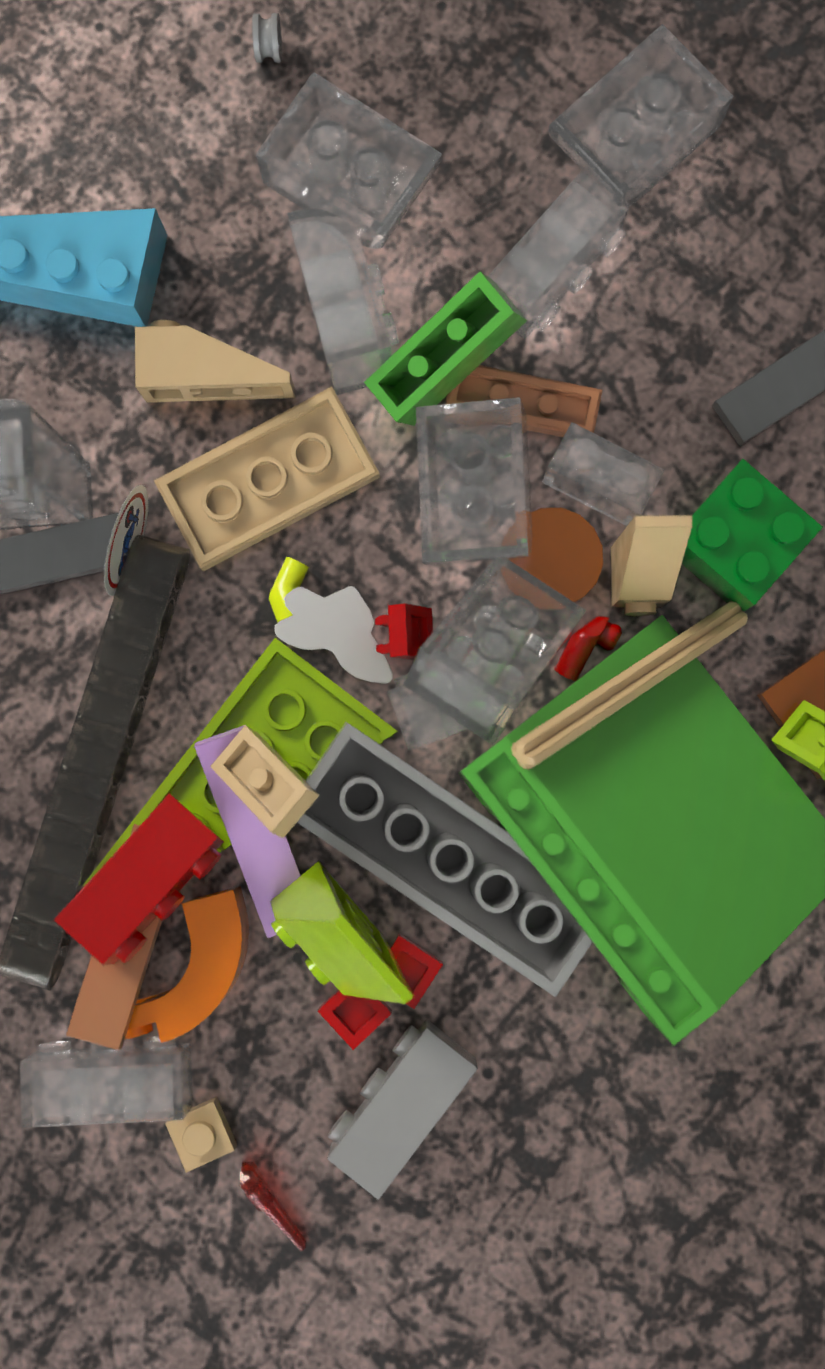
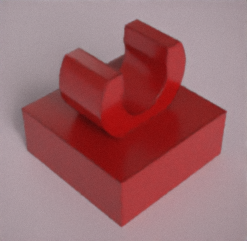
(408, 630)

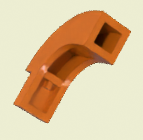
(218, 951)

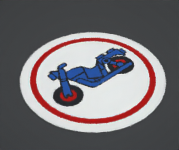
(129, 523)

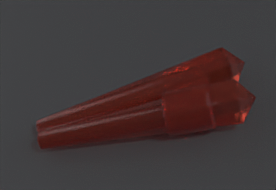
(265, 1200)

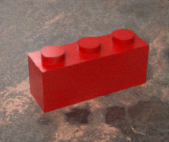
(140, 883)

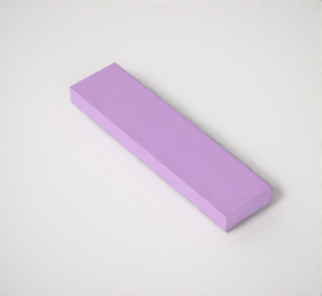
(262, 856)

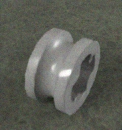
(267, 37)

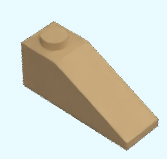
(188, 365)
(648, 562)

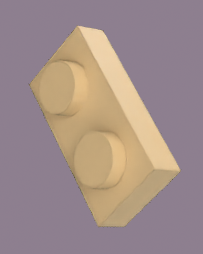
(264, 781)

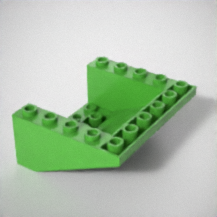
(664, 835)

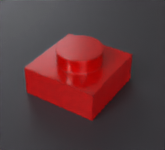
(416, 965)
(354, 1016)

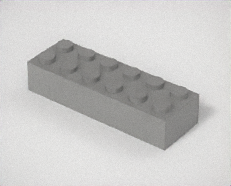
(442, 857)

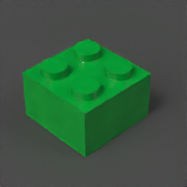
(746, 536)

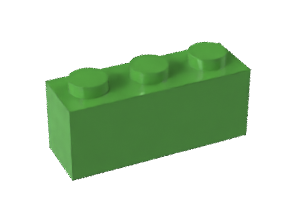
(446, 349)

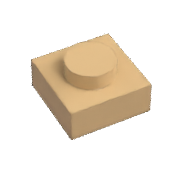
(202, 1135)

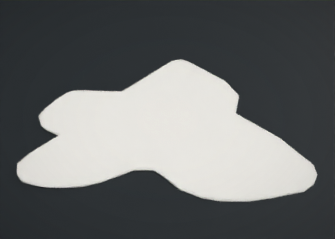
(338, 625)

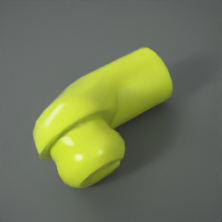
(289, 577)

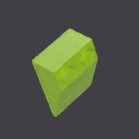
(337, 938)

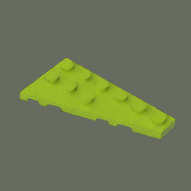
(289, 708)

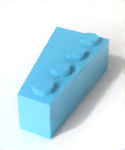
(84, 262)

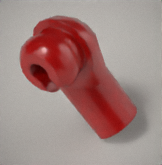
(582, 643)

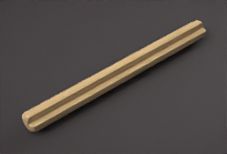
(627, 686)

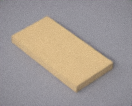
(267, 479)

